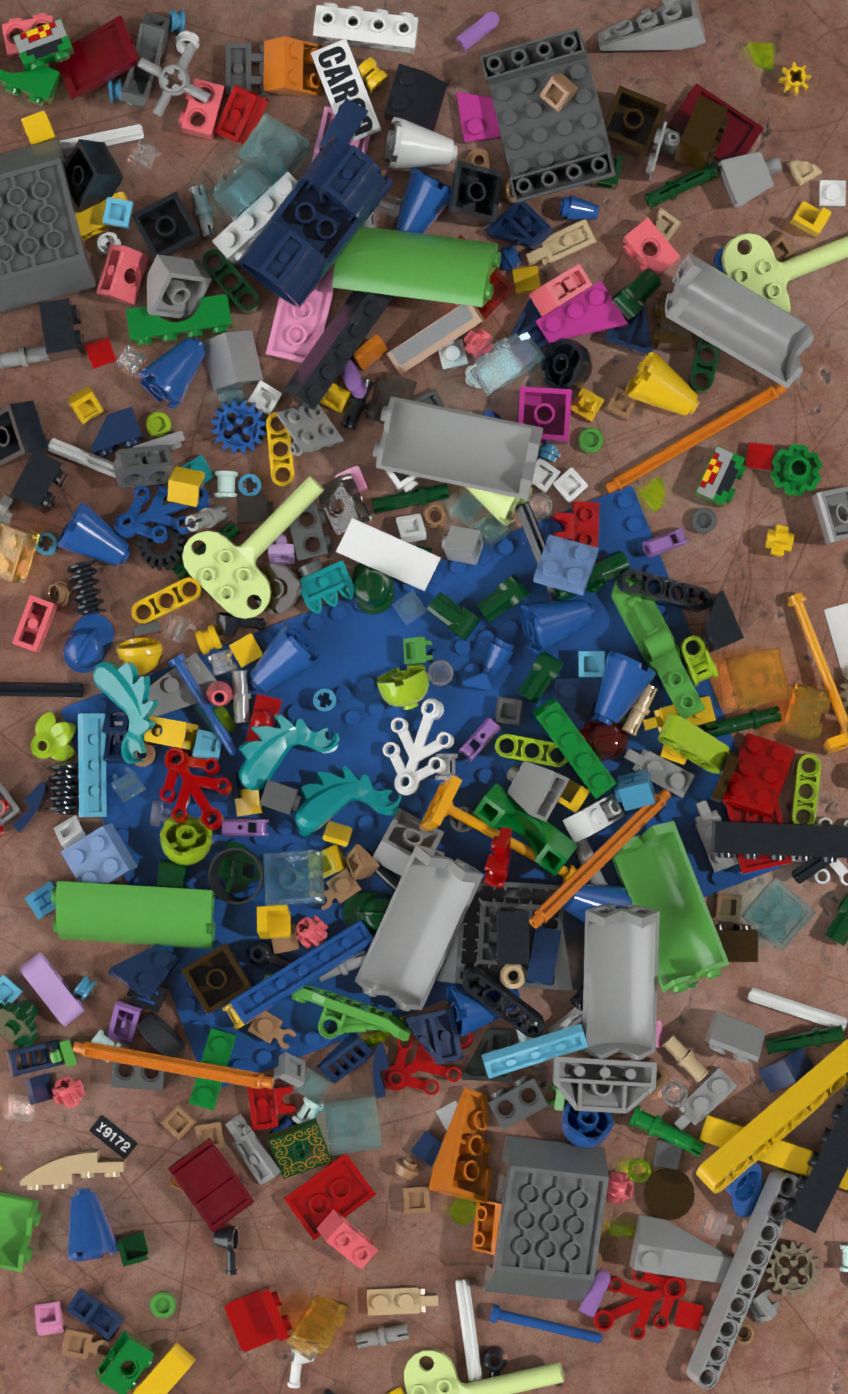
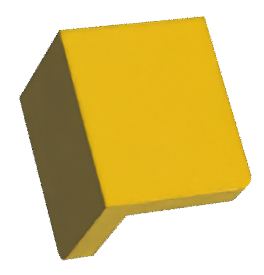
(810, 219)
(184, 486)
(573, 796)
(273, 922)

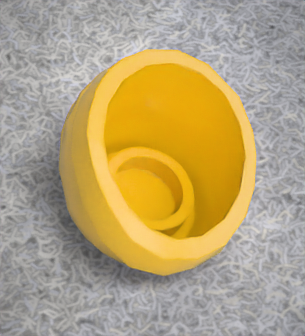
(142, 651)

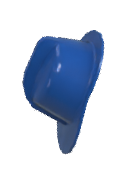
(88, 643)
(746, 1190)

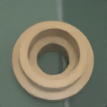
(515, 983)

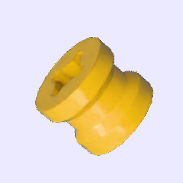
(208, 639)

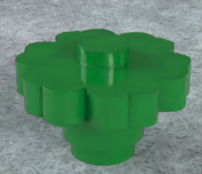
(796, 470)

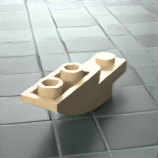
(62, 1170)

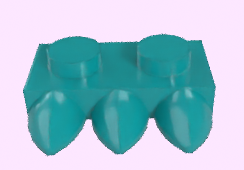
(325, 585)

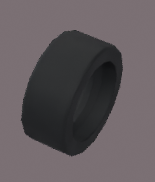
(160, 1035)

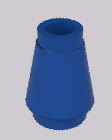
(578, 209)
(497, 656)

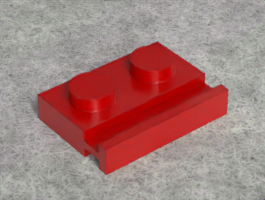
(241, 114)

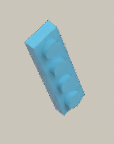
(91, 765)
(534, 1051)

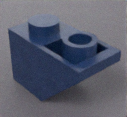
(117, 430)

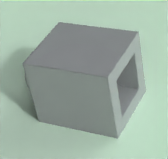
(462, 545)

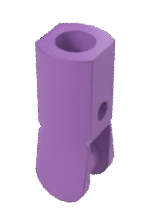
(478, 30)
(353, 379)
(664, 543)
(482, 735)
(240, 827)
(595, 1294)

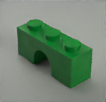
(217, 1052)

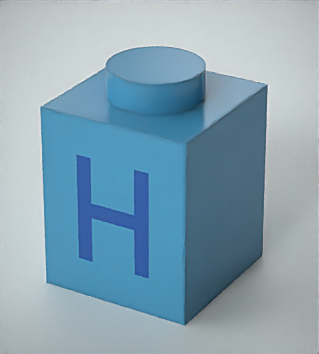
(635, 790)
(41, 900)

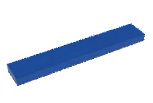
(302, 972)

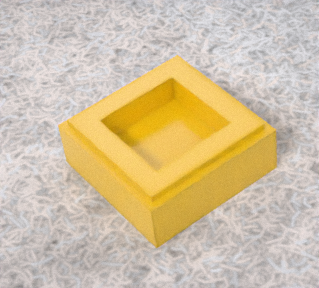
(246, 650)

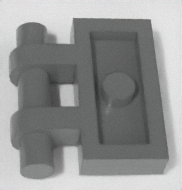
(239, 67)

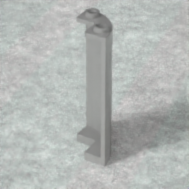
(738, 321)
(458, 447)
(418, 928)
(620, 980)

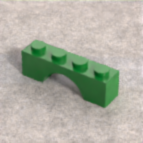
(37, 85)
(212, 315)
(574, 747)
(549, 845)

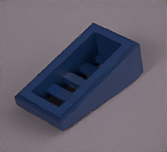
(356, 1060)
(12, 1063)

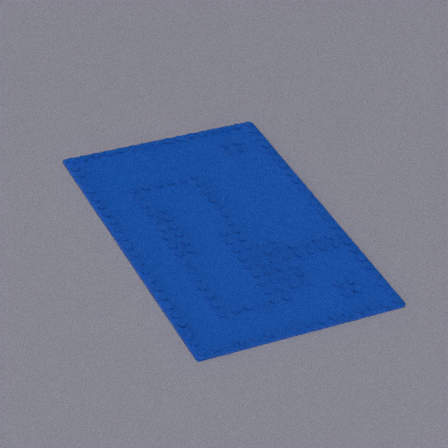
(353, 655)

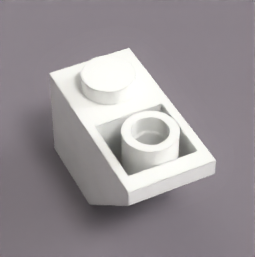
(593, 818)

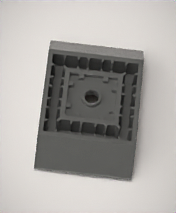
(474, 937)

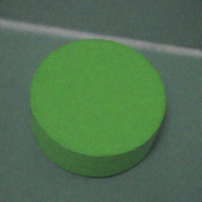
(590, 440)
(163, 1304)

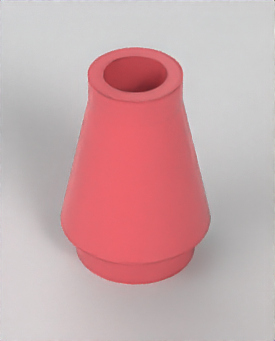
(219, 687)

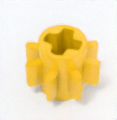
(792, 73)
(779, 540)

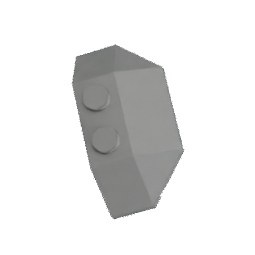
(603, 1083)

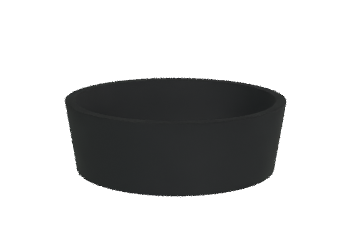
(213, 877)

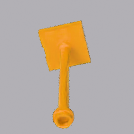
(840, 741)
(442, 806)

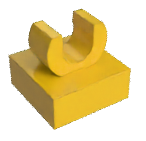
(336, 397)
(587, 405)

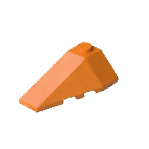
(462, 1161)

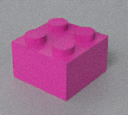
(546, 409)

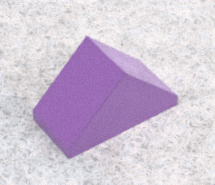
(124, 1021)

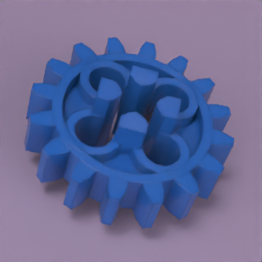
(225, 422)

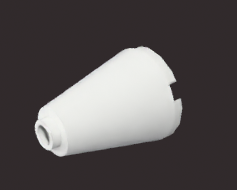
(417, 146)

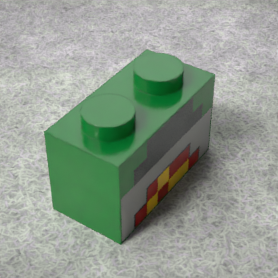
(43, 45)
(720, 476)

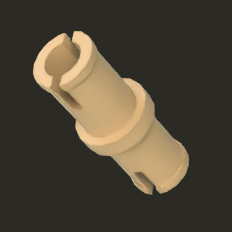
(639, 711)
(685, 1058)

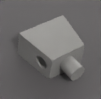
(747, 176)
(536, 788)

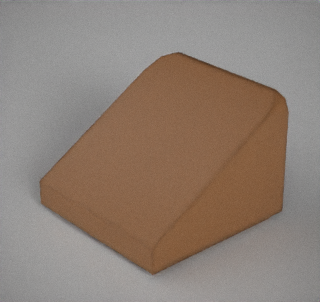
(558, 91)
(780, 246)
(361, 863)

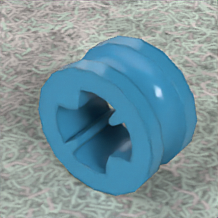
(177, 20)
(115, 90)
(255, 479)
(52, 549)
(332, 697)
(84, 987)

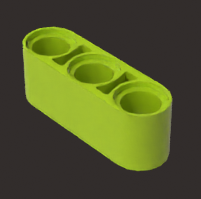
(693, 743)
(519, 750)
(800, 778)

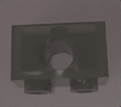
(346, 490)

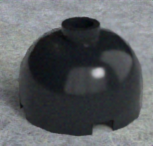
(566, 364)

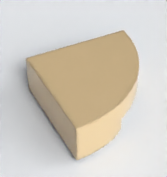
(803, 171)
(666, 223)

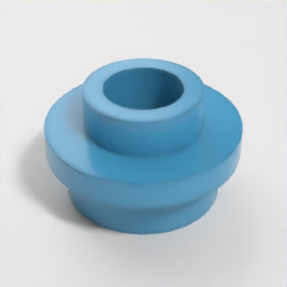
(548, 452)

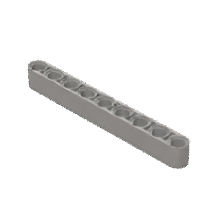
(743, 1290)

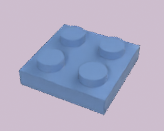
(566, 565)

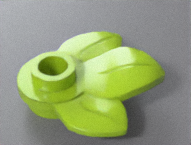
(56, 736)

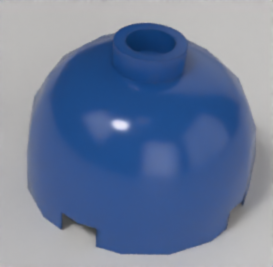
(586, 1128)

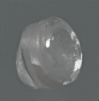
(156, 813)

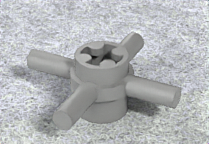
(175, 90)

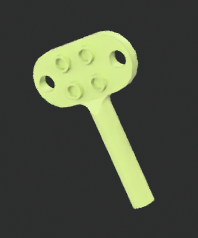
(769, 277)
(231, 570)
(444, 1380)

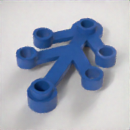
(156, 513)

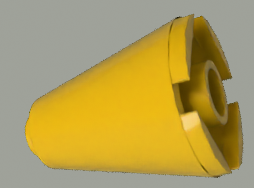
(661, 387)

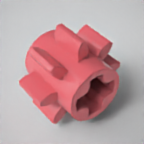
(478, 343)
(311, 931)
(68, 1091)
(619, 1188)

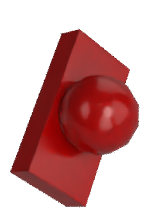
(263, 714)

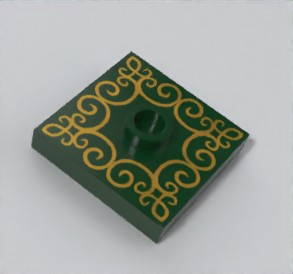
(299, 1148)

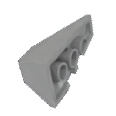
(668, 27)
(671, 1251)

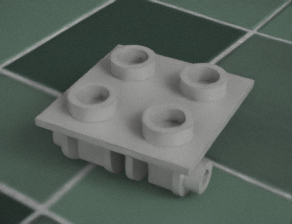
(665, 142)
(309, 429)

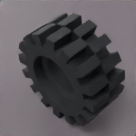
(166, 559)

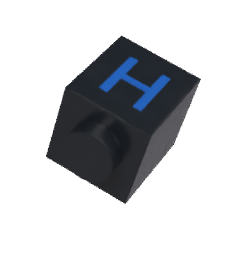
(155, 1003)

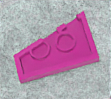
(477, 118)
(582, 315)

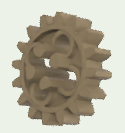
(792, 1284)

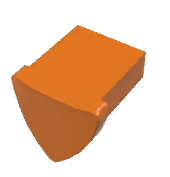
(370, 352)

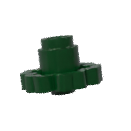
(18, 1023)

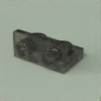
(385, 386)

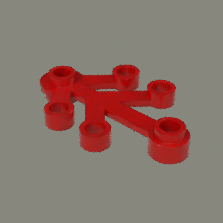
(191, 785)
(421, 1062)
(643, 1300)

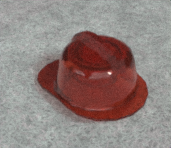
(605, 740)

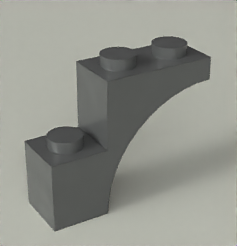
(150, 45)

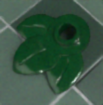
(234, 869)

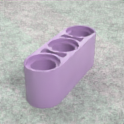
(52, 989)

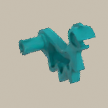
(132, 696)
(274, 743)
(333, 794)

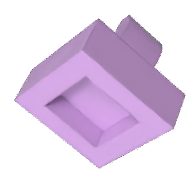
(281, 551)

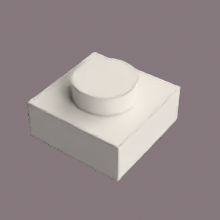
(832, 193)
(453, 355)
(265, 398)
(544, 475)
(570, 485)
(410, 528)
(69, 832)

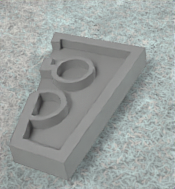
(172, 690)

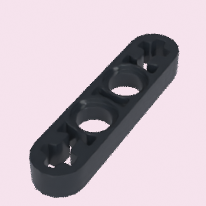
(664, 590)
(505, 1000)

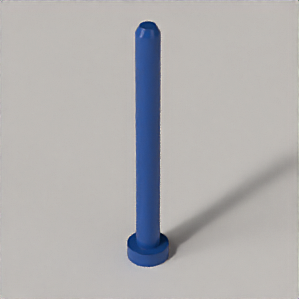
(203, 703)
(497, 1314)

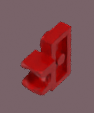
(581, 524)
(498, 862)
(266, 1104)

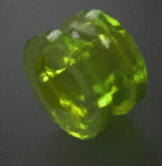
(633, 1176)

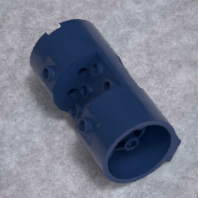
(315, 222)

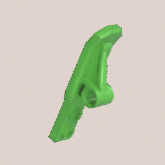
(658, 649)
(349, 1014)

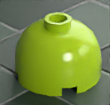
(404, 687)
(186, 841)

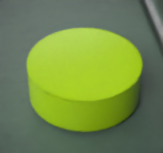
(158, 424)

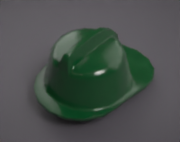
(372, 589)
(368, 907)

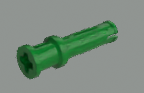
(656, 1127)

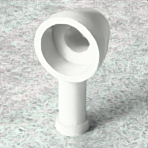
(296, 1364)

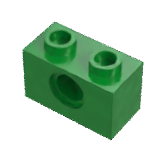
(126, 1348)

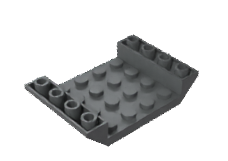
(542, 146)
(39, 229)
(549, 1219)

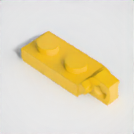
(661, 715)

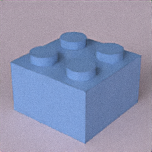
(99, 857)

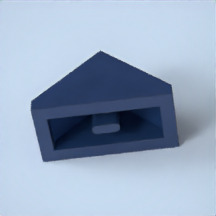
(786, 1069)

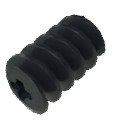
(85, 588)
(63, 788)

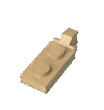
(562, 244)
(399, 1300)

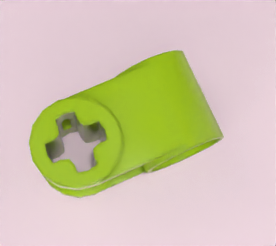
(698, 661)

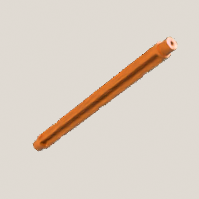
(694, 438)
(598, 860)
(173, 1065)

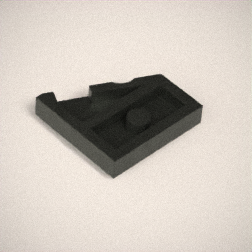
(492, 1040)

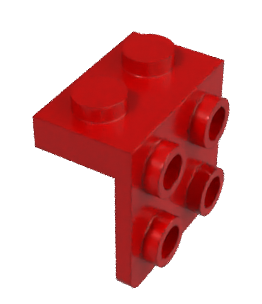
(258, 1318)

